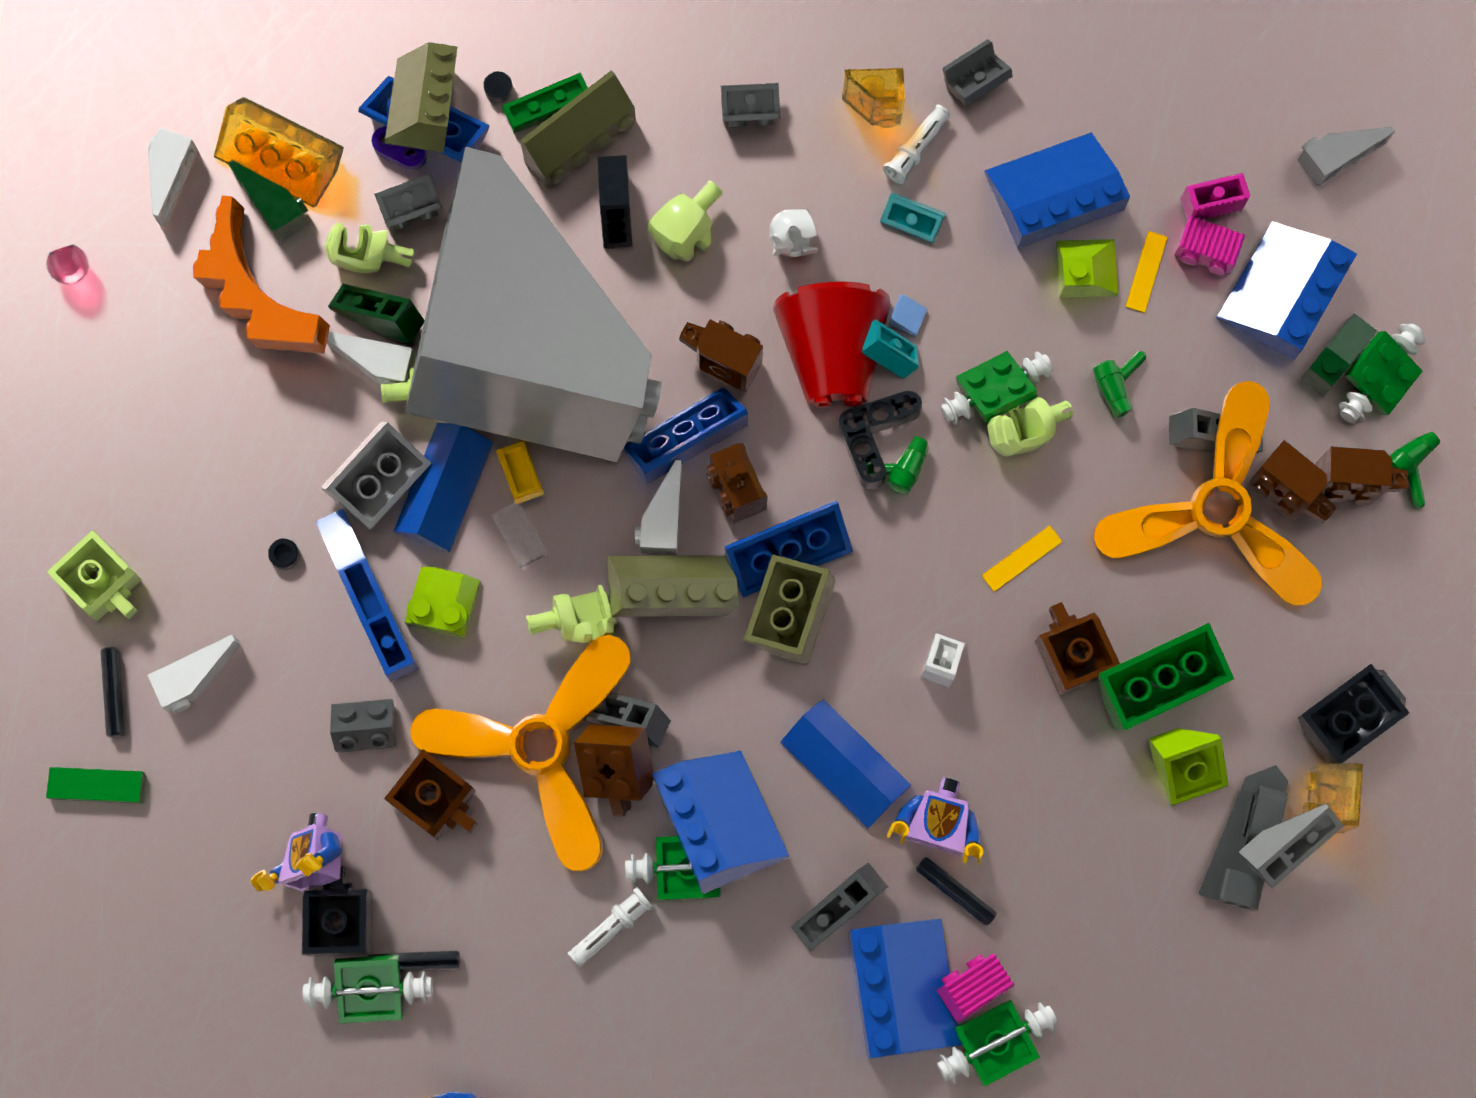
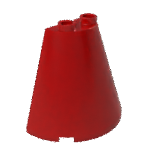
(826, 337)

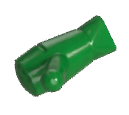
(1111, 383)
(1409, 458)
(907, 469)

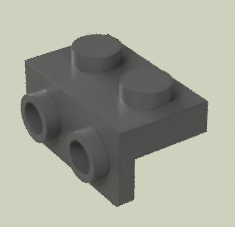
(976, 73)
(750, 103)
(408, 201)
(363, 725)

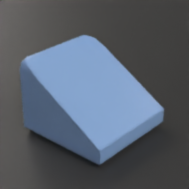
(907, 315)

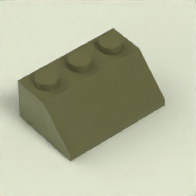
(790, 609)

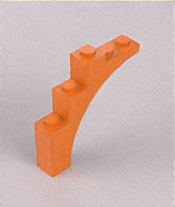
(227, 269)

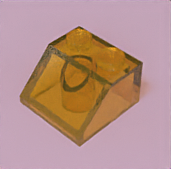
(876, 94)
(1338, 788)

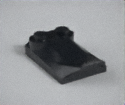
(1353, 715)

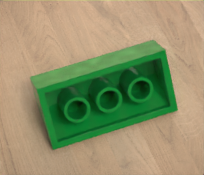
(1163, 677)

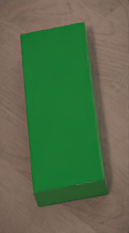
(542, 103)
(95, 785)

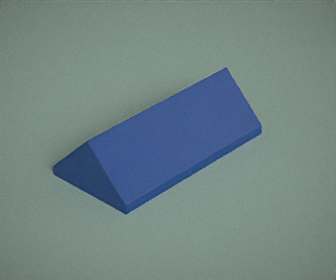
(461, 129)
(687, 434)
(445, 488)
(808, 538)
(845, 763)

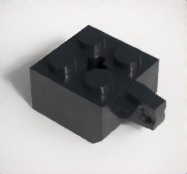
(323, 906)

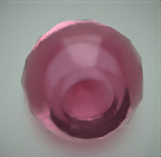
(67, 264)

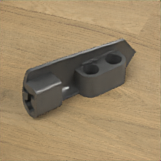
(1257, 808)

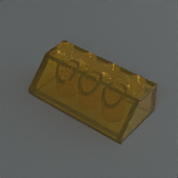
(278, 149)

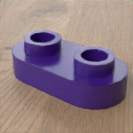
(396, 153)

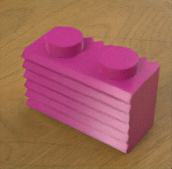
(1215, 197)
(1209, 246)
(975, 987)

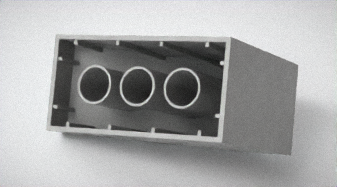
(523, 330)

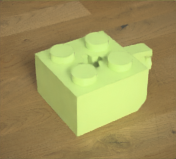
(111, 586)

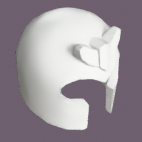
(792, 232)

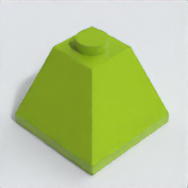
(1087, 268)
(1188, 763)

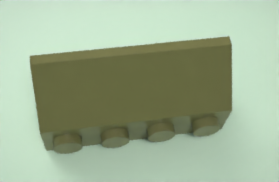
(422, 97)
(578, 130)
(671, 586)

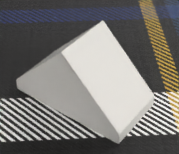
(942, 660)

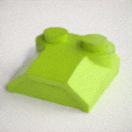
(442, 601)

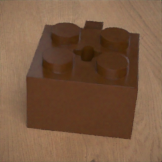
(724, 353)
(1360, 474)
(737, 483)
(1293, 484)
(1079, 635)
(615, 764)
(446, 809)

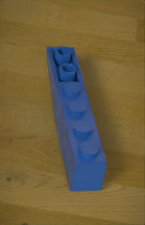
(366, 596)

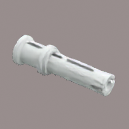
(909, 154)
(581, 954)

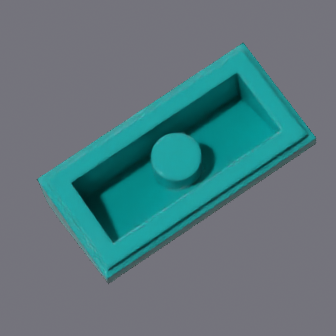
(913, 217)
(891, 350)

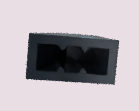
(614, 201)

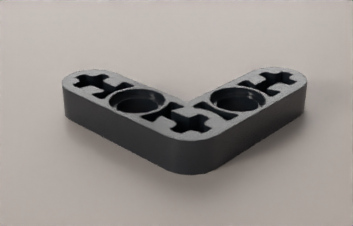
(864, 432)

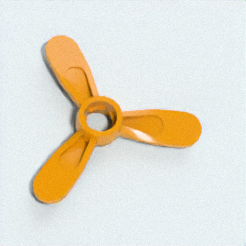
(1267, 552)
(563, 806)

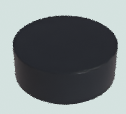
(498, 86)
(284, 554)

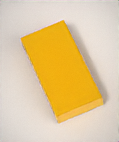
(520, 472)

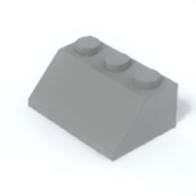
(376, 475)

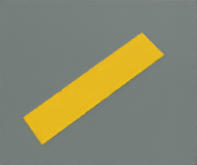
(1146, 271)
(1021, 558)

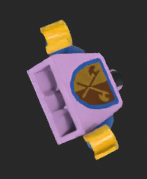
(940, 822)
(309, 860)

